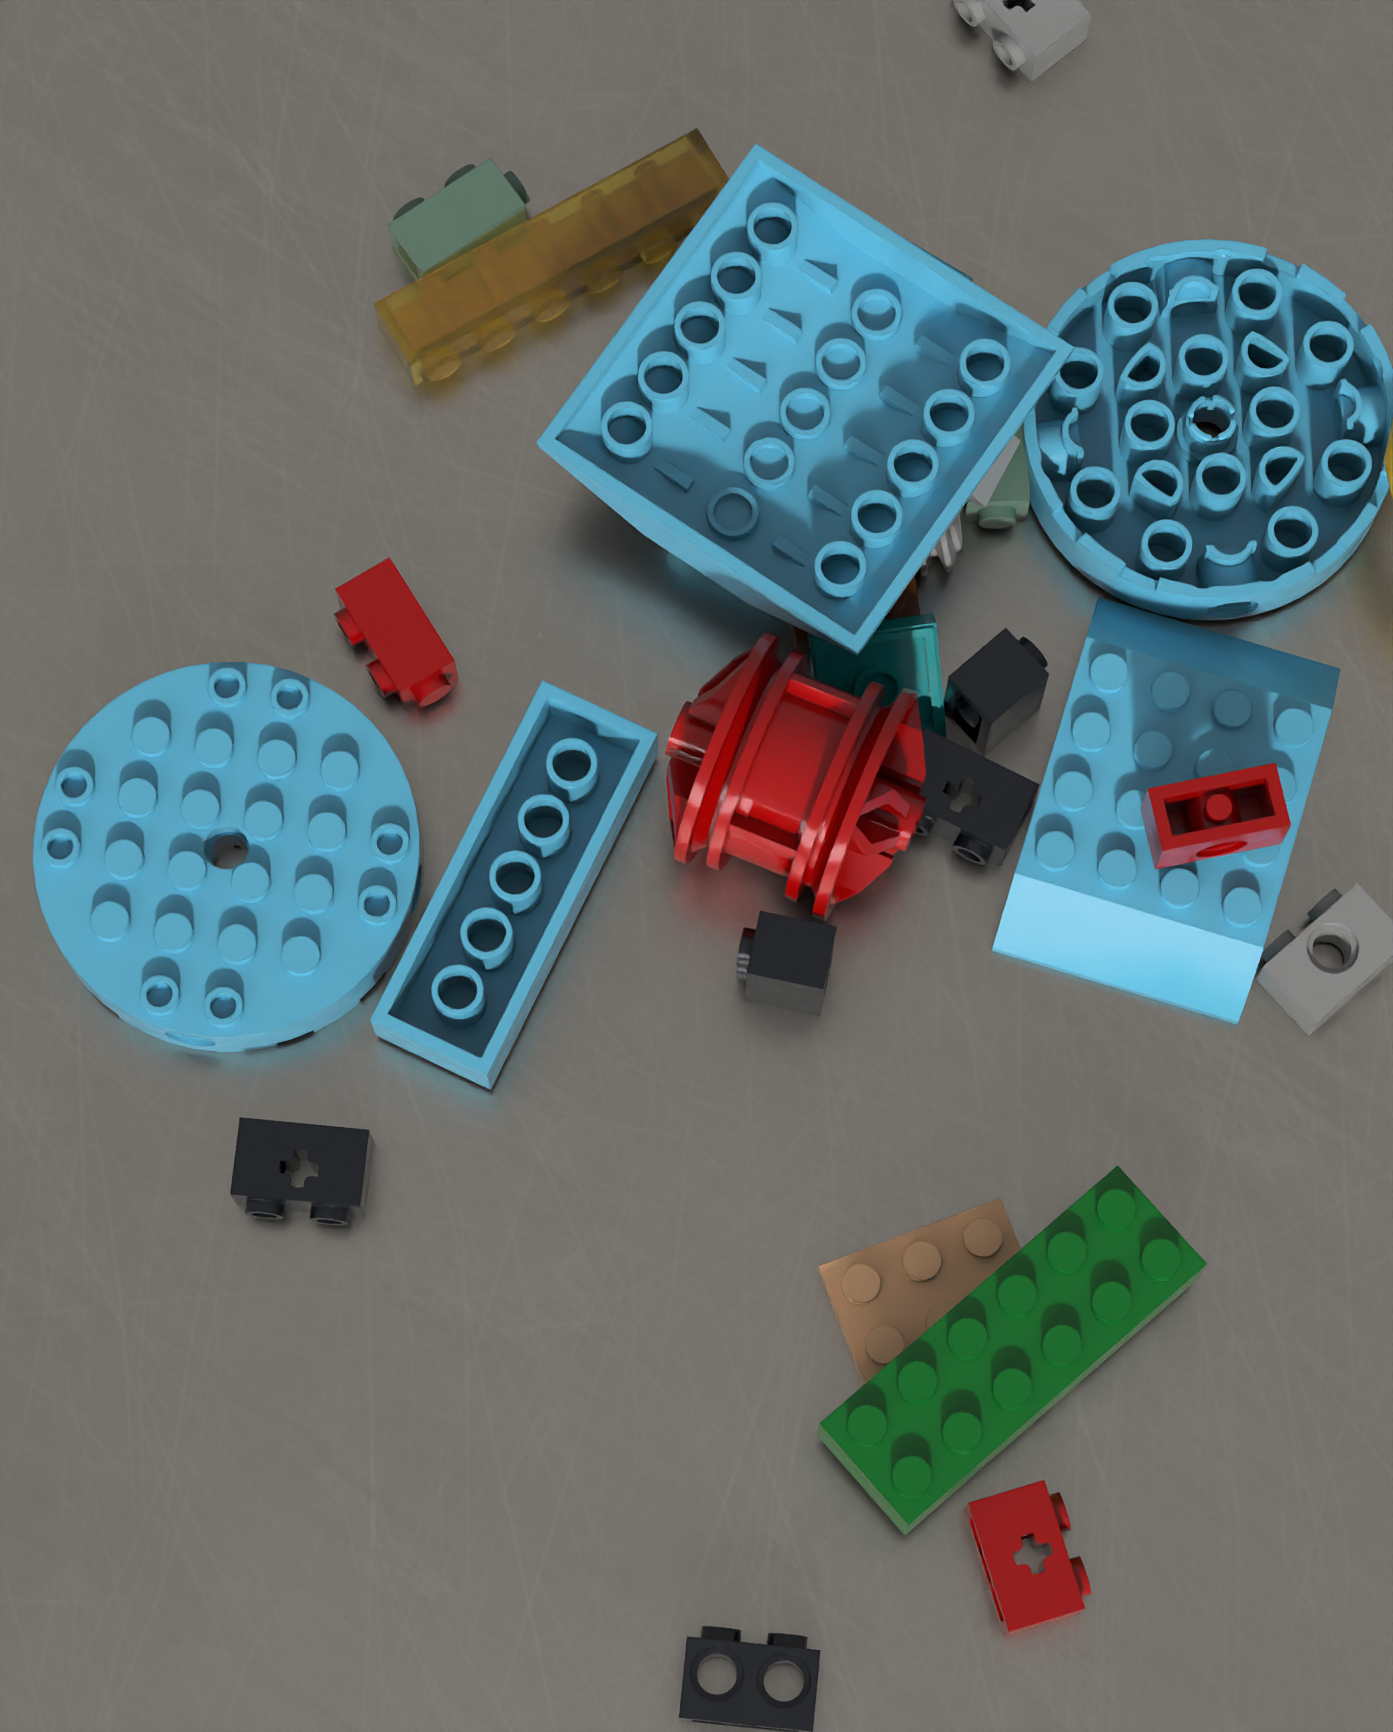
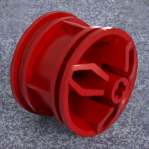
(795, 775)

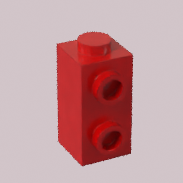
(397, 635)

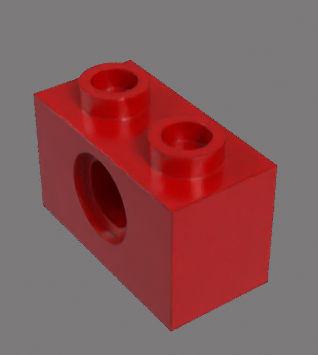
(1215, 816)

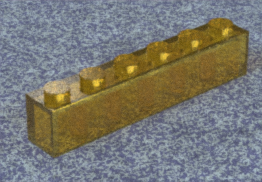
(551, 259)

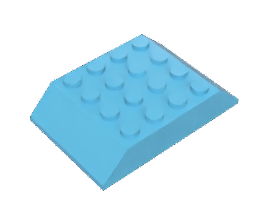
(1142, 713)

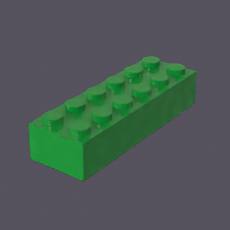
(1011, 1349)

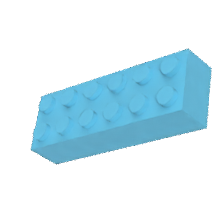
(515, 885)

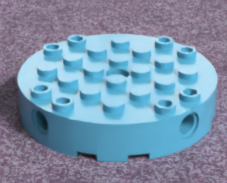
(1193, 517)
(212, 765)

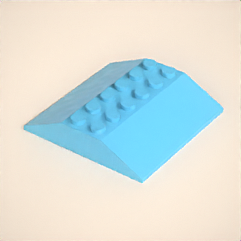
(802, 402)

